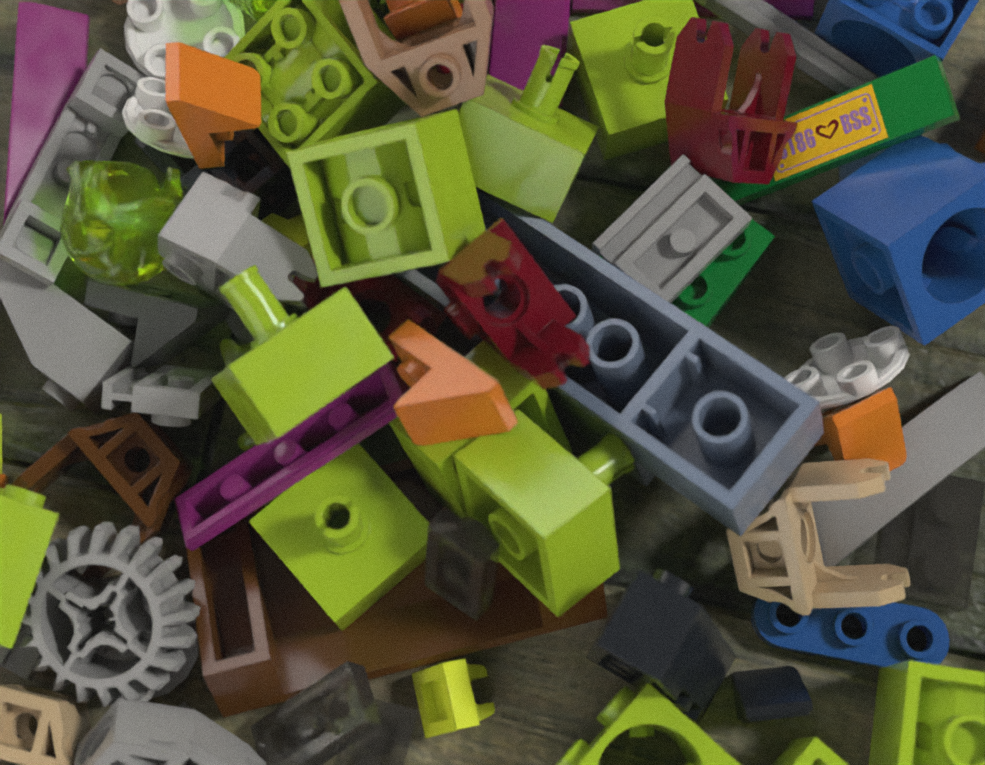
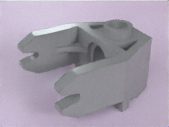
(220, 236)
(160, 735)

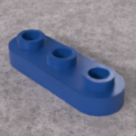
(879, 645)

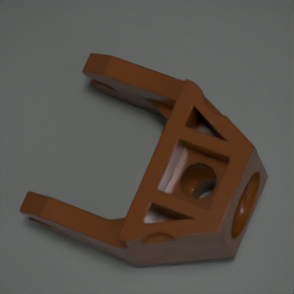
(116, 453)

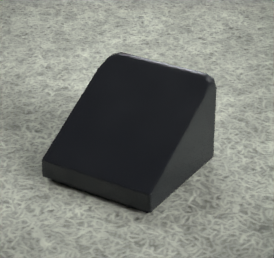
(770, 694)

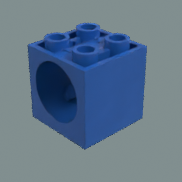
(893, 32)
(911, 235)

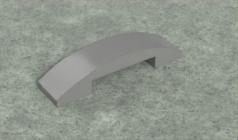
(84, 131)
(935, 446)

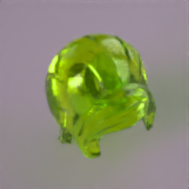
(116, 218)

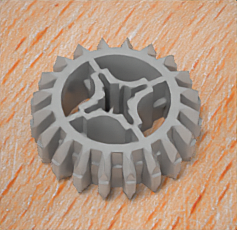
(65, 593)

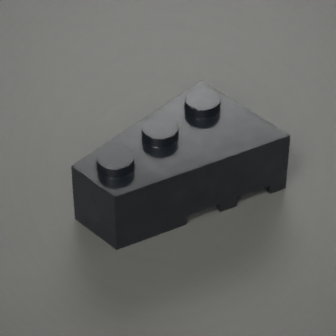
(664, 641)

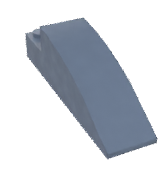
(658, 380)

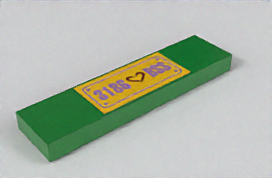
(858, 125)

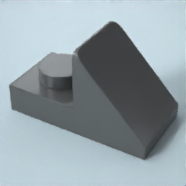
(164, 317)

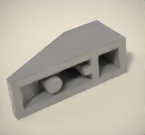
(63, 339)

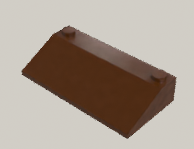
(272, 639)

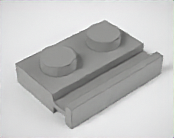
(673, 231)
(169, 393)

